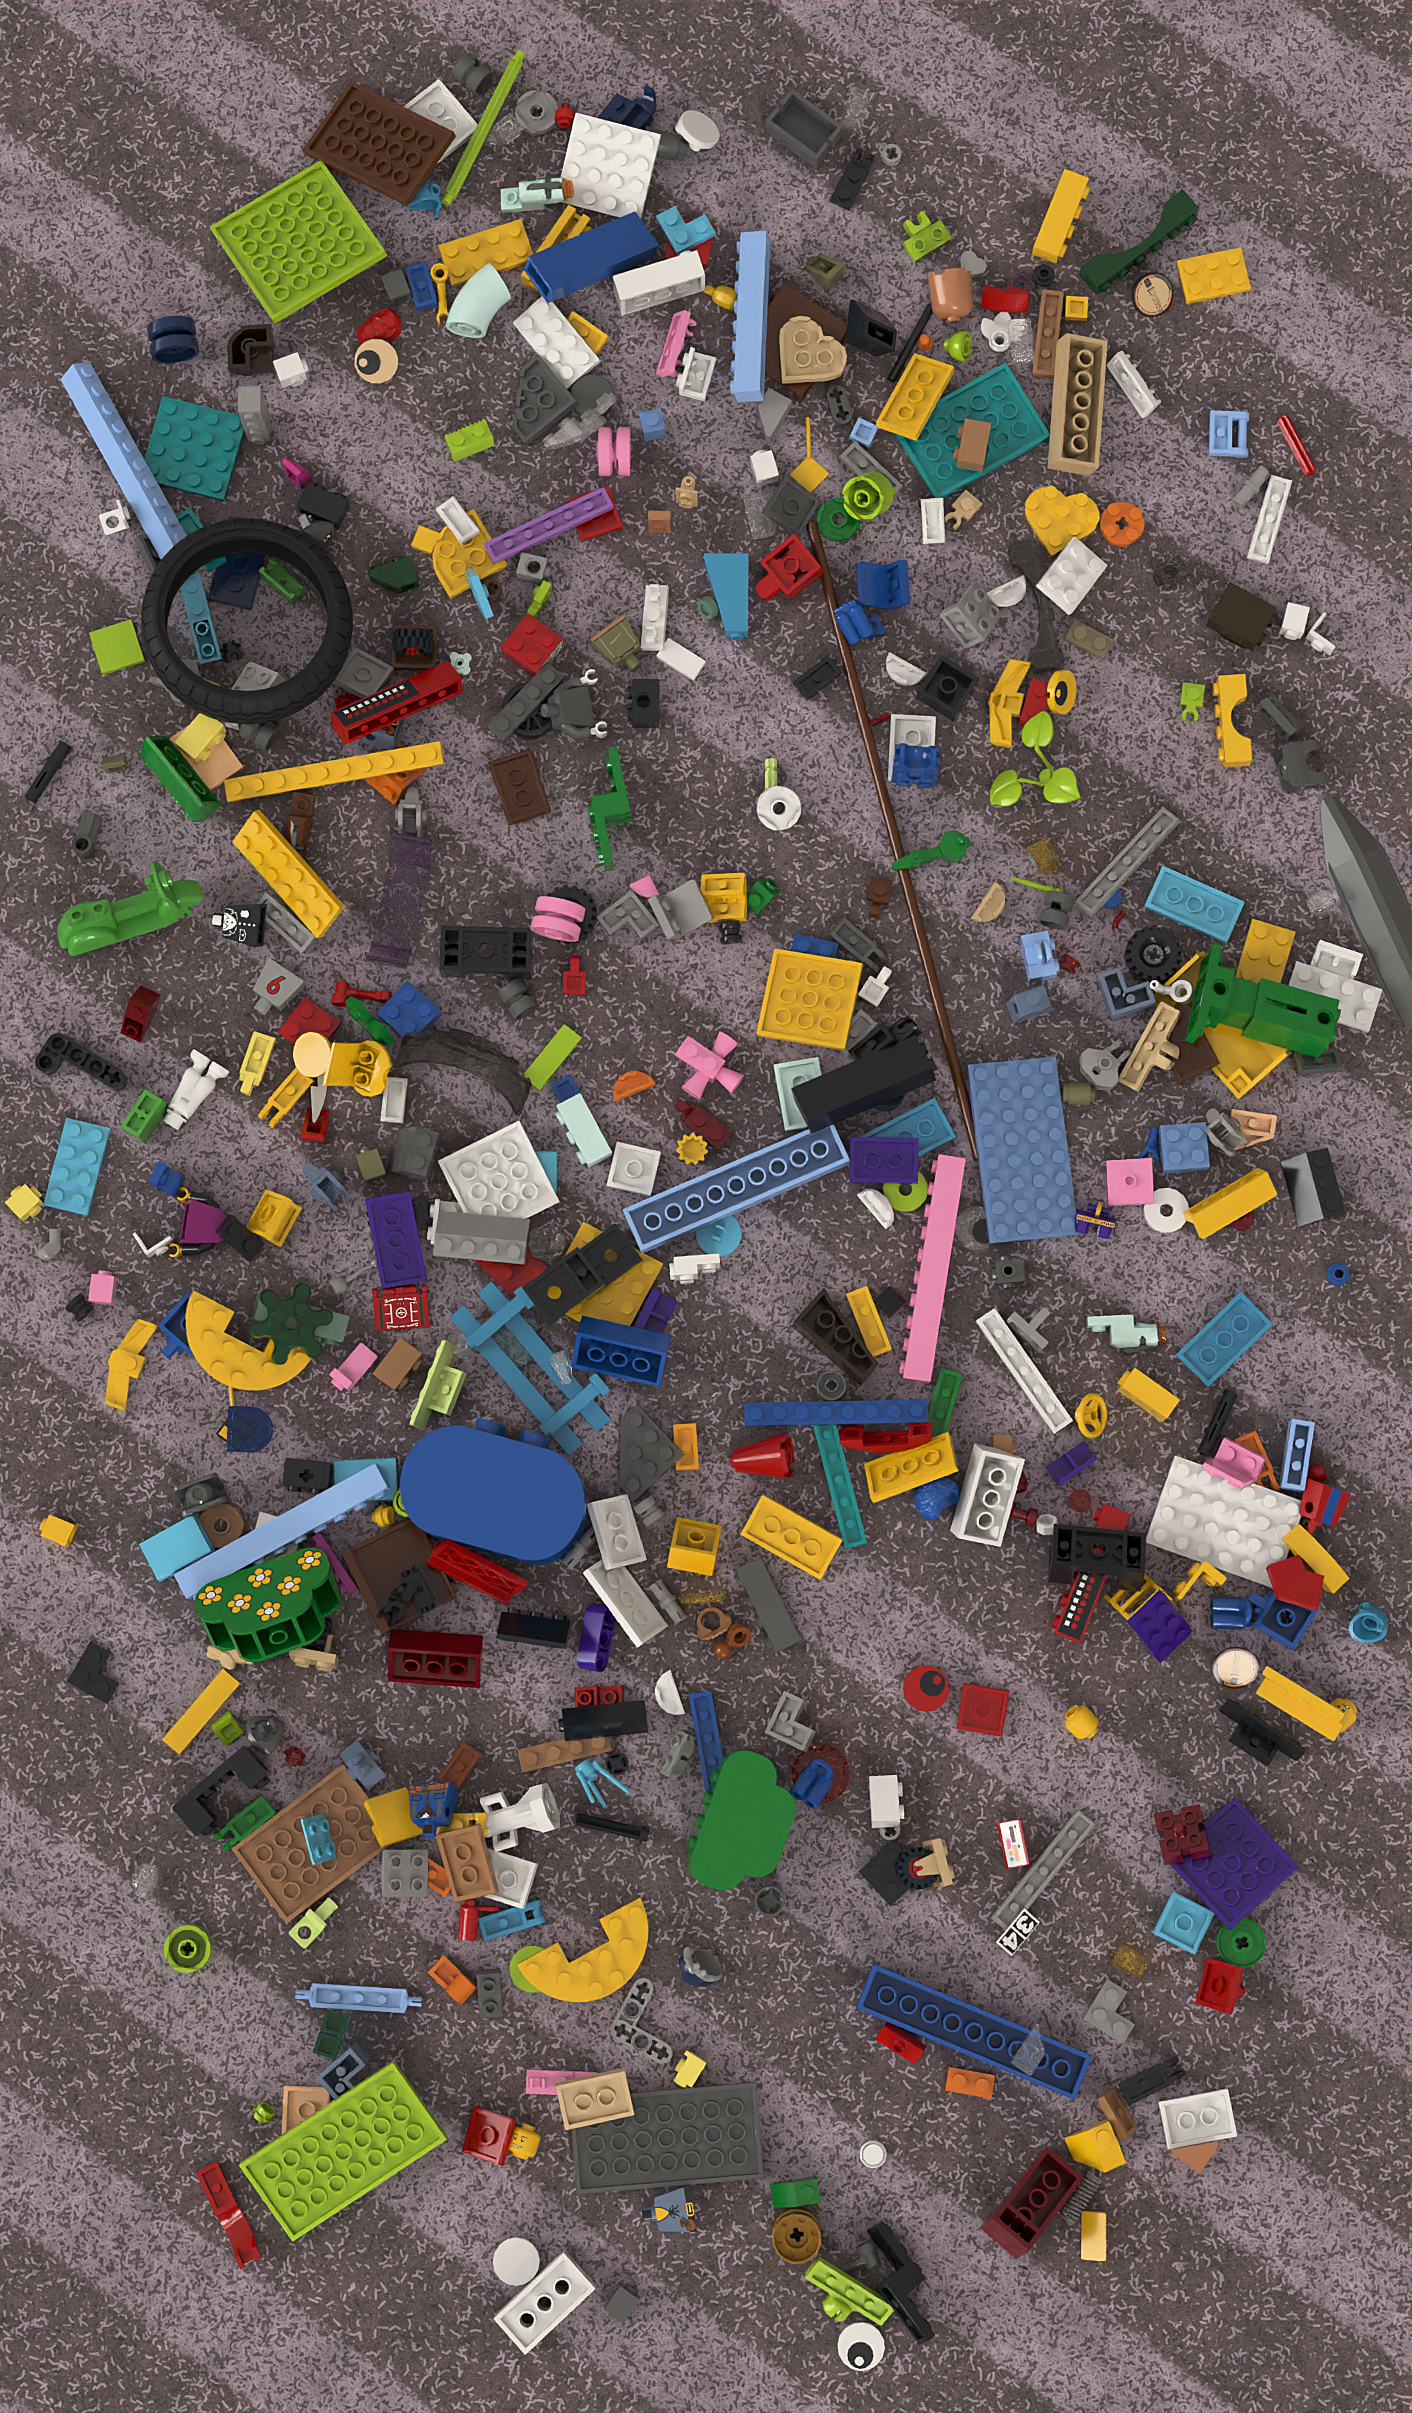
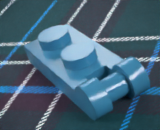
(511, 1920)

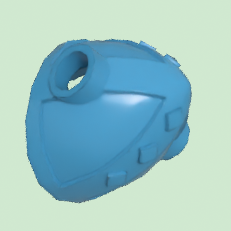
(427, 199)
(1368, 1623)

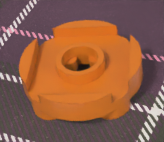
(1130, 533)

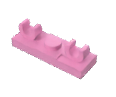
(675, 344)
(544, 2080)

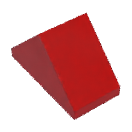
(317, 1131)

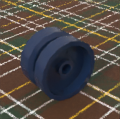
(173, 339)

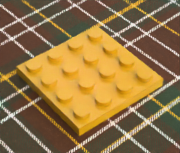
(809, 999)
(623, 1297)

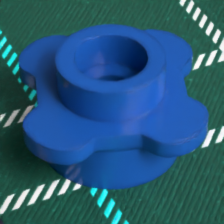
(880, 630)

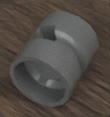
(472, 73)
(262, 734)
(1053, 917)
(518, 999)
(831, 1386)
(769, 1900)

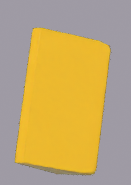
(1093, 2235)

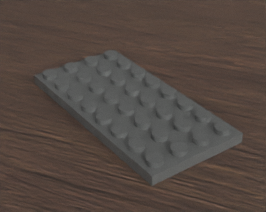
(673, 2141)

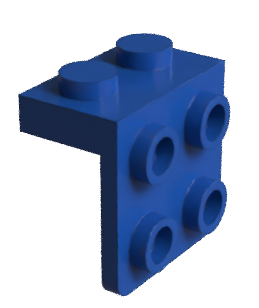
(883, 584)

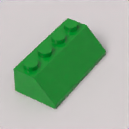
(179, 778)

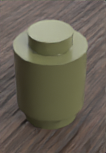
(1078, 1093)

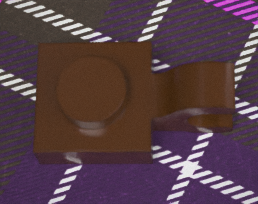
(878, 893)

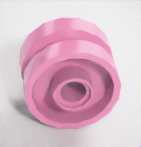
(614, 451)
(557, 919)

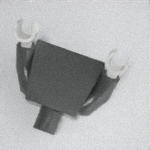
(572, 709)

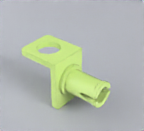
(314, 1922)

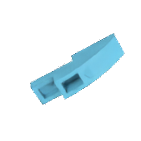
(200, 620)

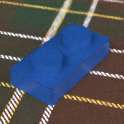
(421, 286)
(814, 946)

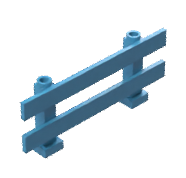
(507, 1314)

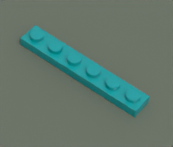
(840, 1485)

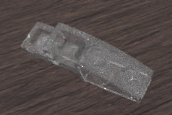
(574, 431)

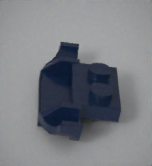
(631, 113)

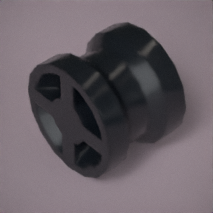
(730, 933)
(79, 1307)
(614, 1764)

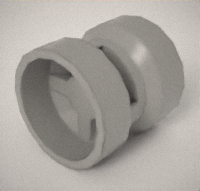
(649, 1511)

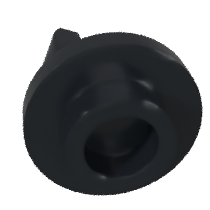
(231, 647)

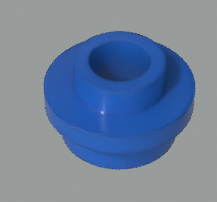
(1331, 1274)

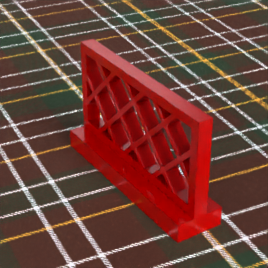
(475, 1571)

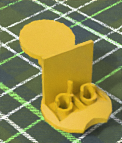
(344, 1064)

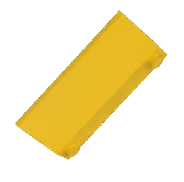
(1240, 1058)

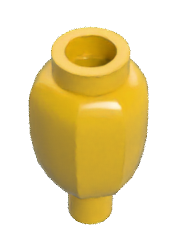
(722, 296)

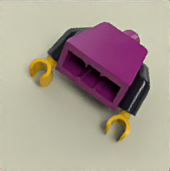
(199, 1224)

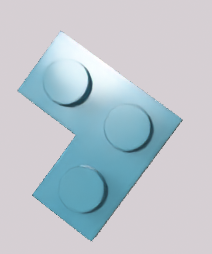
(682, 235)

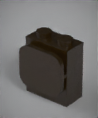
(1241, 617)

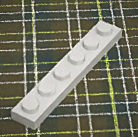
(1024, 1371)

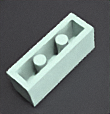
(583, 1131)

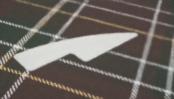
(317, 1097)

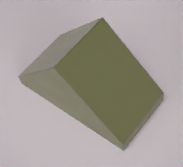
(825, 270)

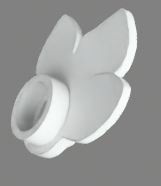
(997, 330)

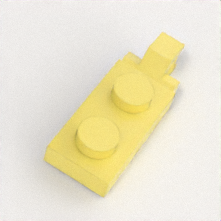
(256, 1061)

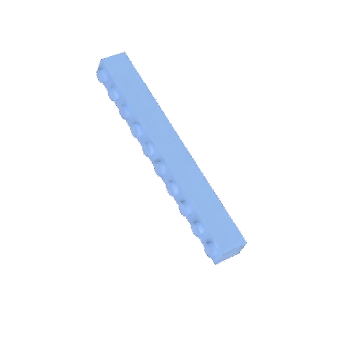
(123, 457)
(286, 1529)

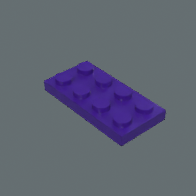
(396, 1239)

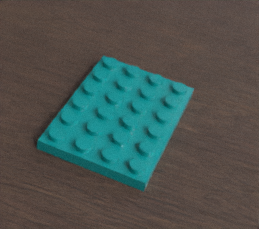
(991, 399)

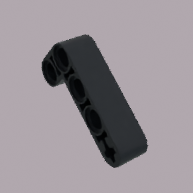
(85, 1064)

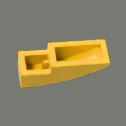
(1315, 1558)

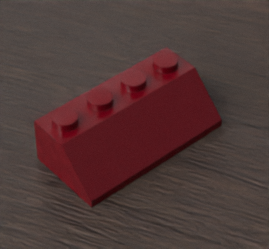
(435, 1658)

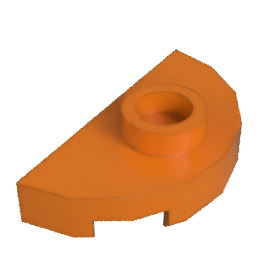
(630, 1084)

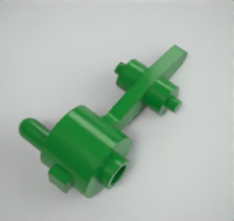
(951, 849)

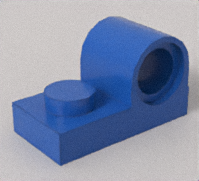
(166, 1179)

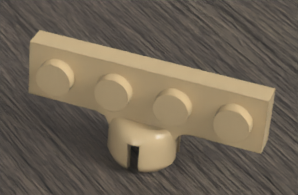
(1152, 1048)

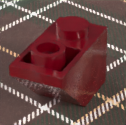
(140, 1013)

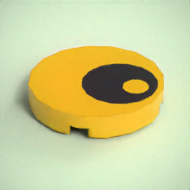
(1062, 692)

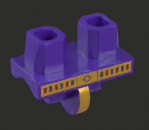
(1104, 1223)

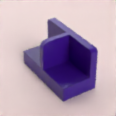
(656, 1312)
(1071, 1463)

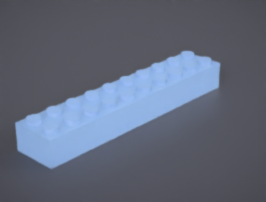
(735, 1187)

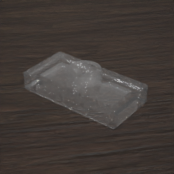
(856, 110)

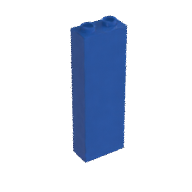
(591, 257)

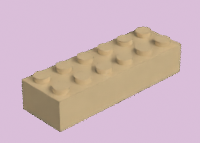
(1077, 404)

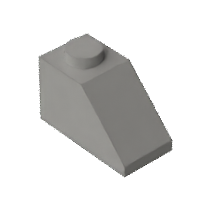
(772, 412)

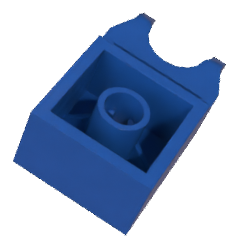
(915, 765)

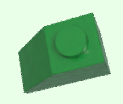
(795, 2192)

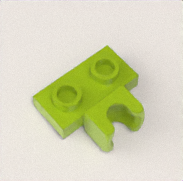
(924, 237)

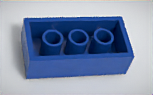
(621, 1351)

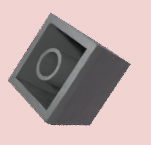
(415, 1154)

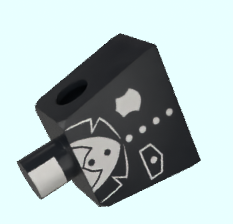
(243, 923)

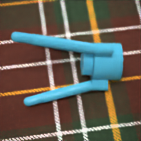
(587, 1773)

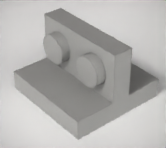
(1027, 1328)

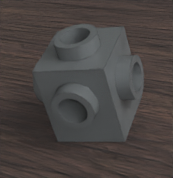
(1016, 1269)

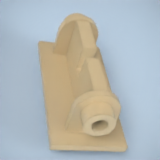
(686, 495)

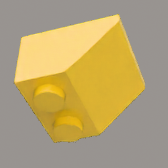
(694, 1546)

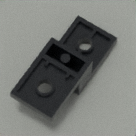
(582, 1274)

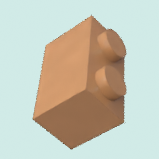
(973, 445)
(398, 1365)

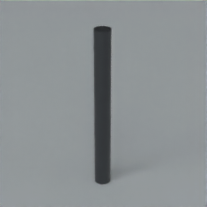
(910, 344)

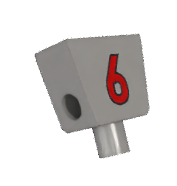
(276, 987)

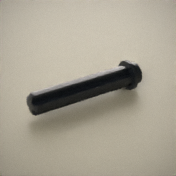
(613, 1827)

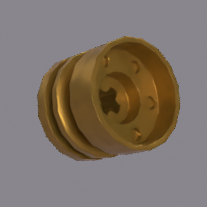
(788, 2246)

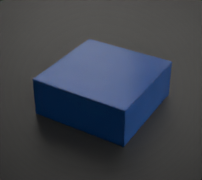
(565, 1088)

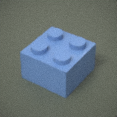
(1183, 1148)

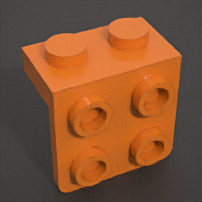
(394, 785)

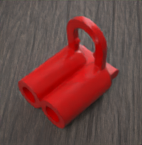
(469, 1919)

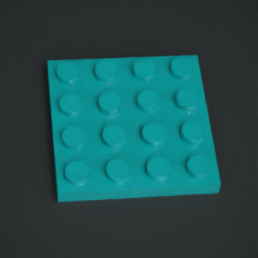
(194, 448)

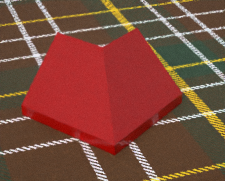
(1294, 1583)

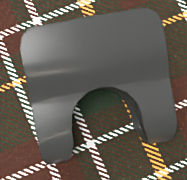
(1293, 770)
(201, 1494)

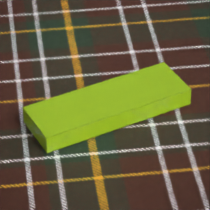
(552, 1057)

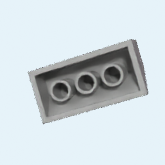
(481, 1237)

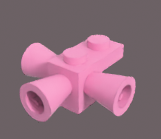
(708, 1065)

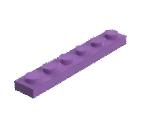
(548, 525)

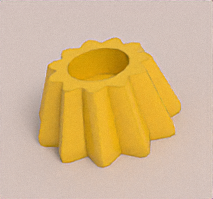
(692, 1149)

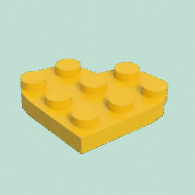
(1060, 518)

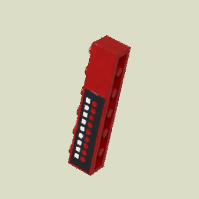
(396, 702)
(1086, 1585)

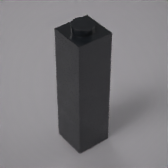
(603, 1720)

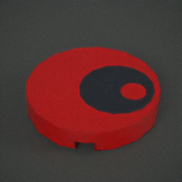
(926, 1688)

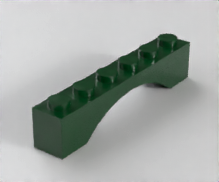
(1106, 268)

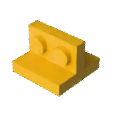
(273, 1217)

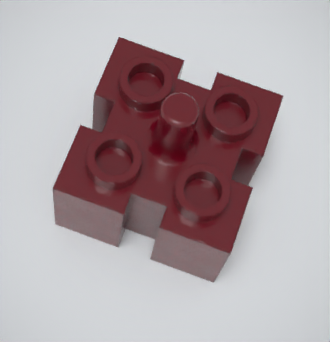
(1182, 1834)

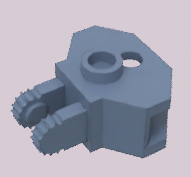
(324, 1184)
(362, 1765)

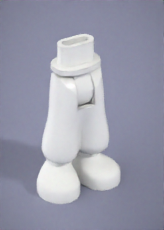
(193, 1089)

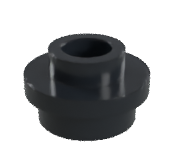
(1043, 281)

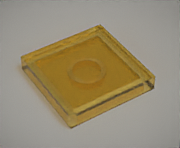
(702, 1598)

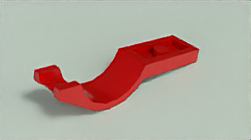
(229, 2213)

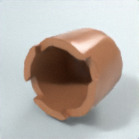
(951, 294)

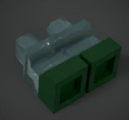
(331, 2034)

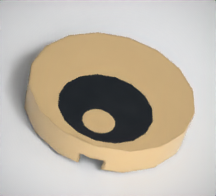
(376, 360)

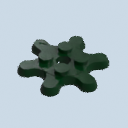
(274, 1325)

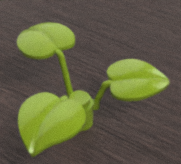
(1059, 784)

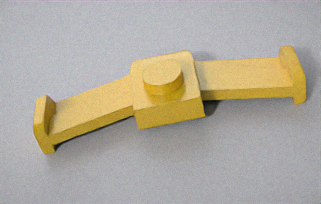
(1006, 702)
(127, 1363)

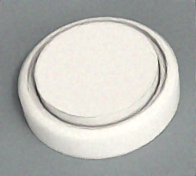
(873, 2154)

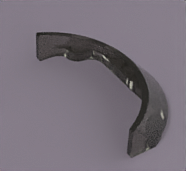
(470, 1054)

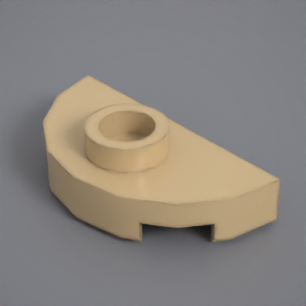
(991, 905)

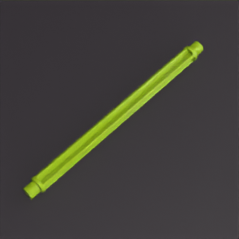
(483, 127)

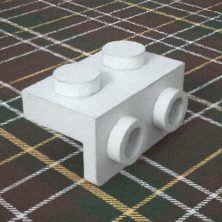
(696, 375)

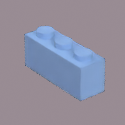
(1296, 1455)

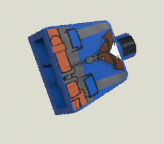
(432, 1806)

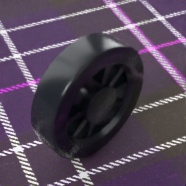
(530, 733)

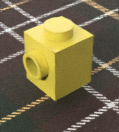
(25, 1201)

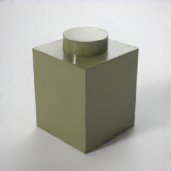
(371, 1164)

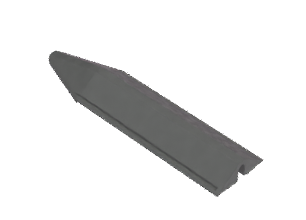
(1371, 902)

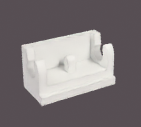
(1336, 959)

